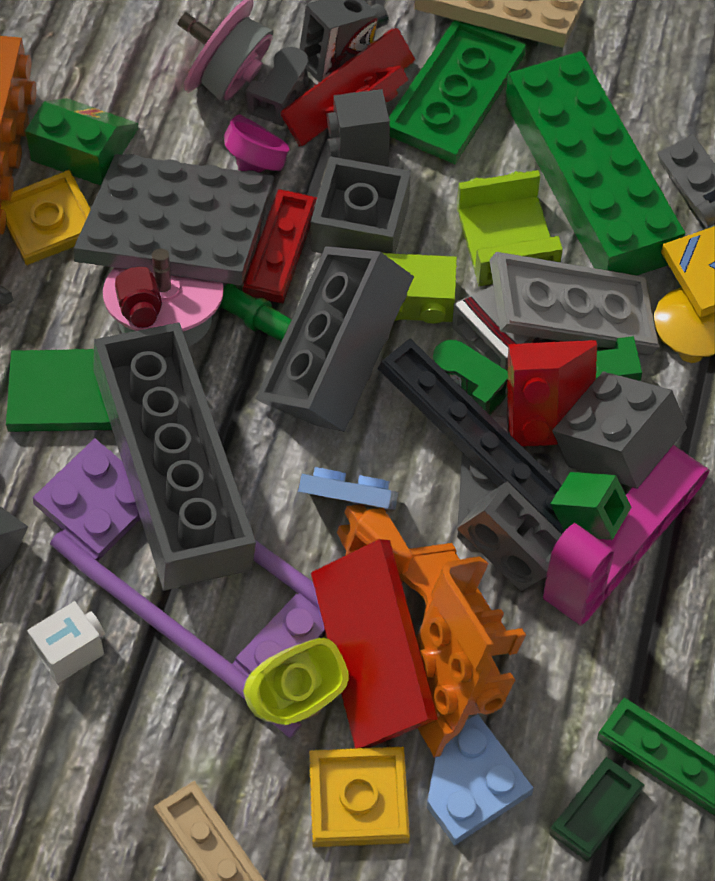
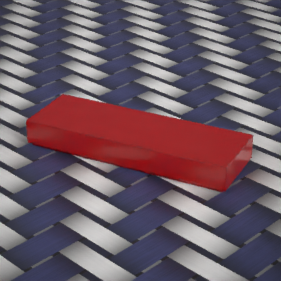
(280, 246)

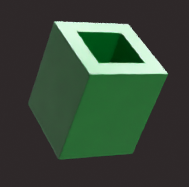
(593, 503)

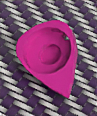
(254, 146)

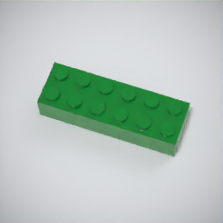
(592, 165)

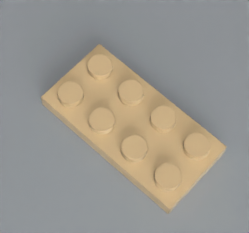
(532, 19)

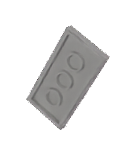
(571, 302)

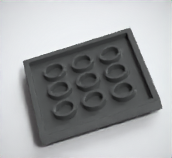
(193, 211)

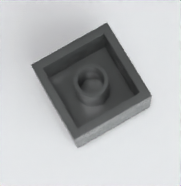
(360, 207)
(620, 428)

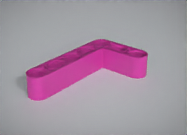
(589, 569)

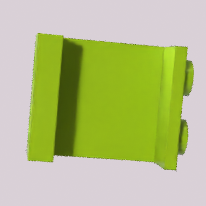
(504, 218)

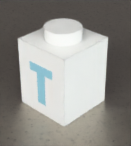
(67, 641)

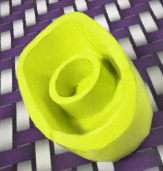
(296, 682)

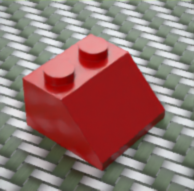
(545, 385)

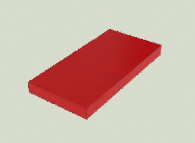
(374, 632)

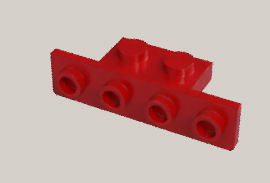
(374, 68)

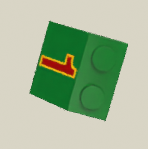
(77, 138)

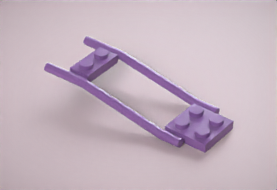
(98, 508)

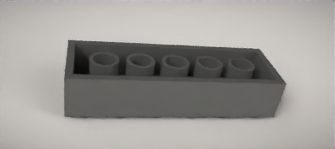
(173, 456)

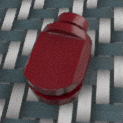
(138, 296)

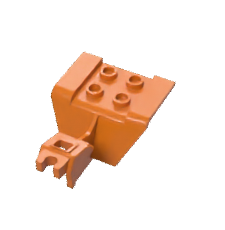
(457, 625)

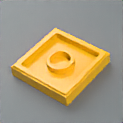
(46, 216)
(359, 797)

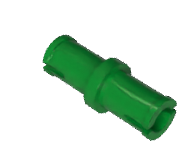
(255, 312)

